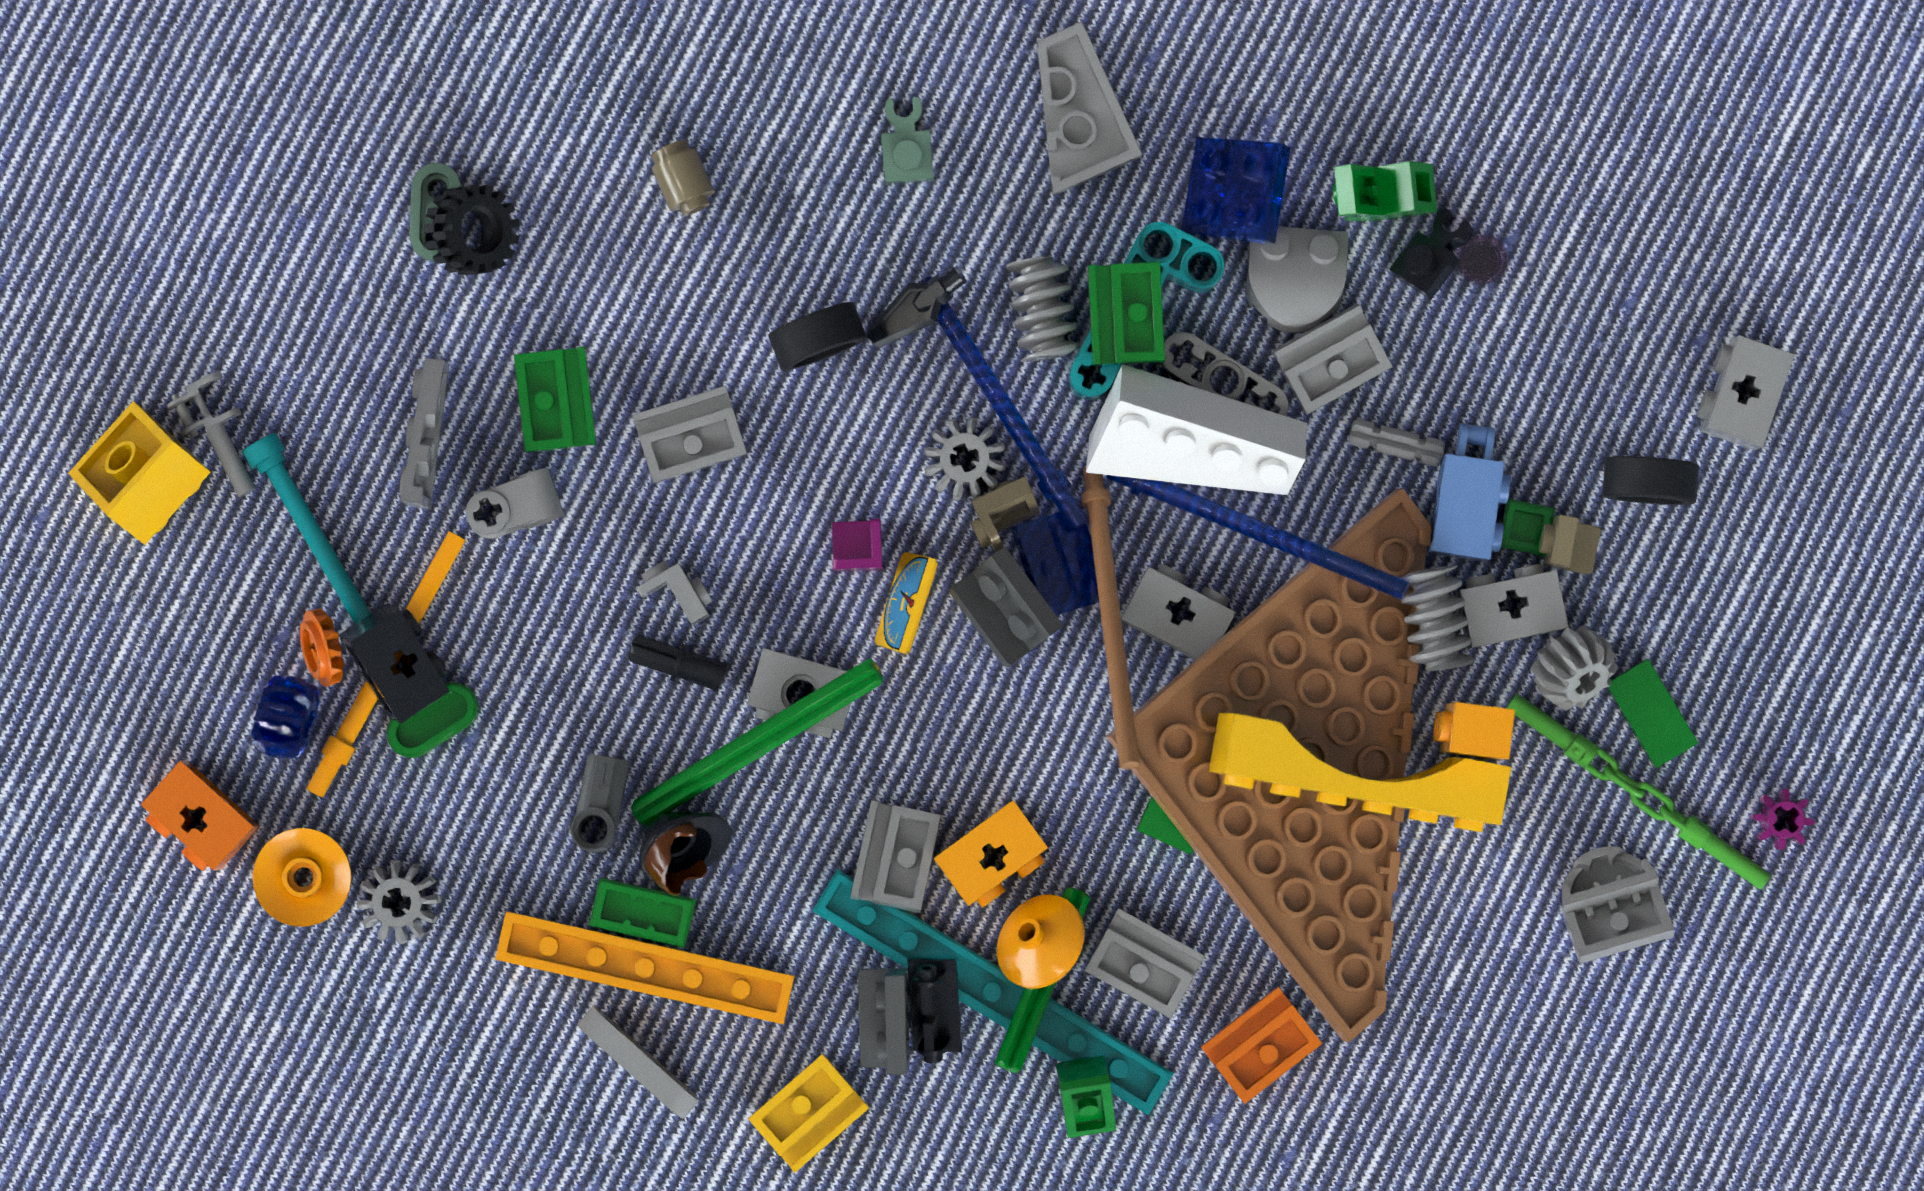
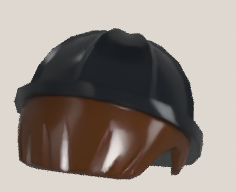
(682, 847)

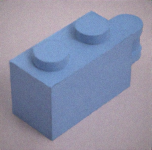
(1469, 499)

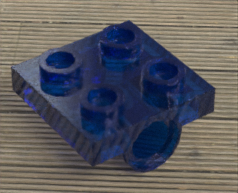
(1235, 189)

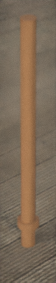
(1096, 500)

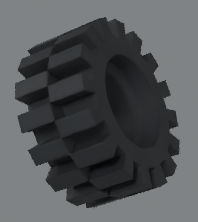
(495, 230)

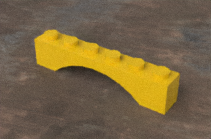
(1267, 752)

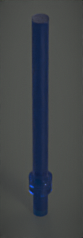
(1052, 482)

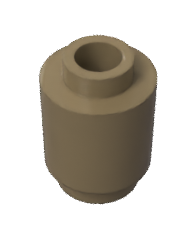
(682, 177)

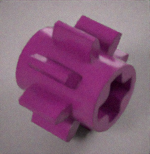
(1795, 820)

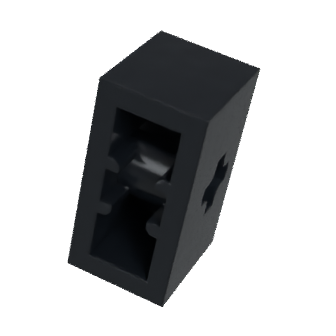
(372, 648)

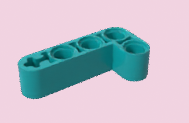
(1172, 267)

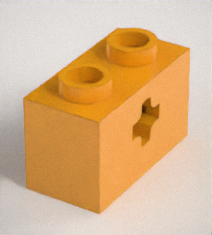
(1474, 730)
(1005, 828)

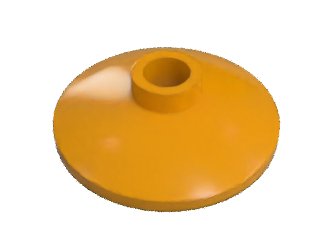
(276, 877)
(1051, 950)

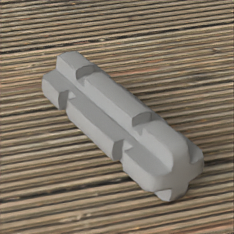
(1396, 442)

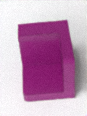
(857, 546)

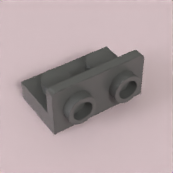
(1005, 607)
(884, 1019)

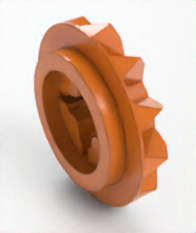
(321, 647)

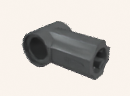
(600, 797)

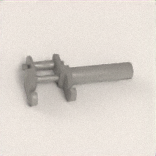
(215, 432)

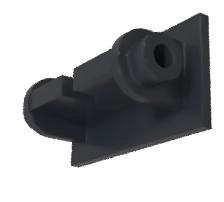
(934, 1007)

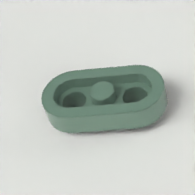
(422, 200)

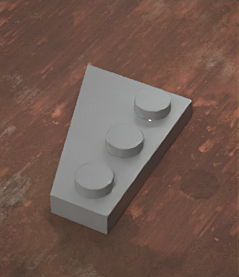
(1081, 113)
(424, 434)

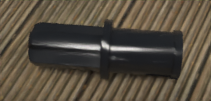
(677, 662)

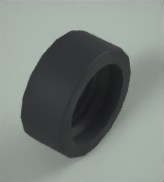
(817, 336)
(1650, 480)

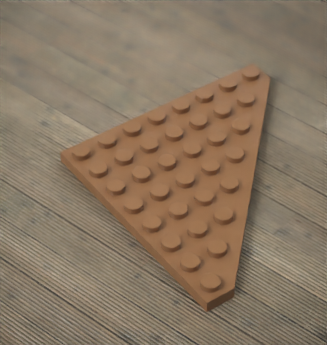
(1341, 680)

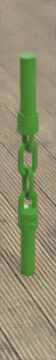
(1691, 829)

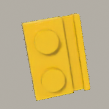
(808, 1113)

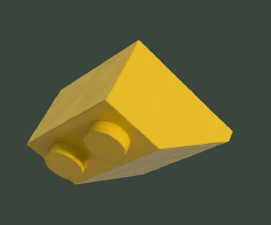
(139, 473)

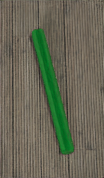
(757, 741)

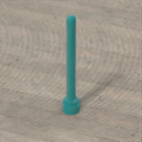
(269, 459)

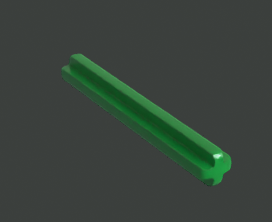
(1031, 1008)

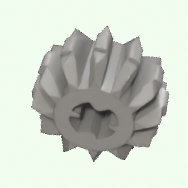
(972, 444)
(1574, 667)
(389, 915)

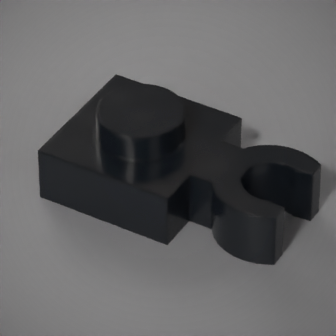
(1430, 260)

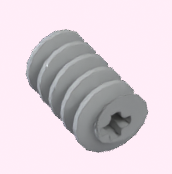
(1042, 308)
(1436, 619)

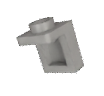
(689, 593)

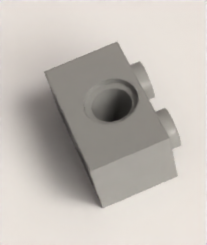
(776, 675)

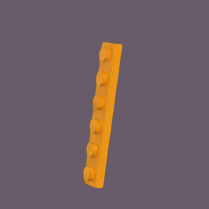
(644, 967)

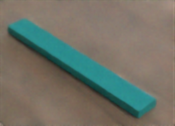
(990, 992)

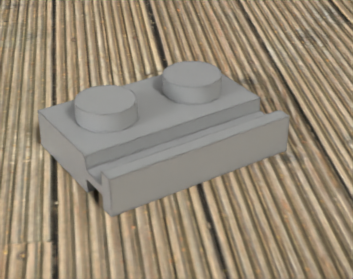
(1331, 358)
(689, 434)
(896, 856)
(1144, 963)

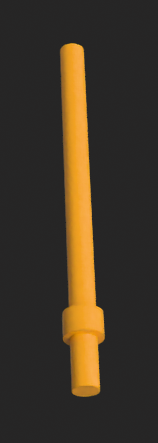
(339, 749)

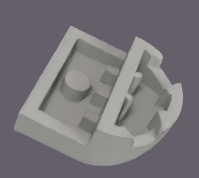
(1297, 277)
(1613, 904)

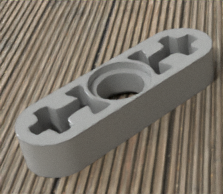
(1198, 352)
(638, 1062)

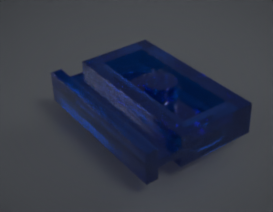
(1058, 562)

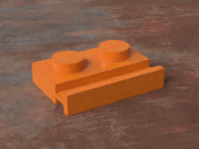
(1261, 1045)

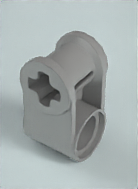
(524, 502)

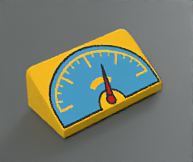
(906, 602)

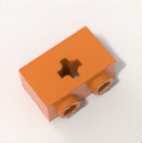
(190, 789)

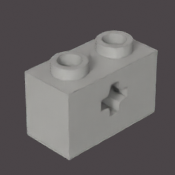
(1766, 374)
(1541, 610)
(1149, 613)

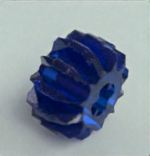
(285, 717)

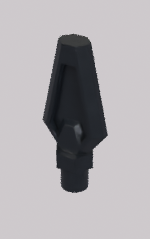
(914, 308)

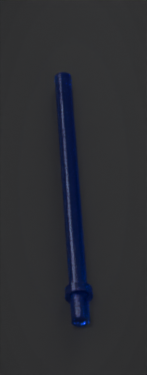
(1267, 534)

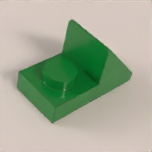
(1086, 1096)

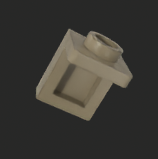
(1002, 508)
(1569, 544)

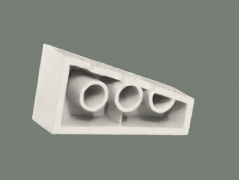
(1193, 437)

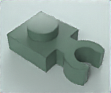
(907, 151)

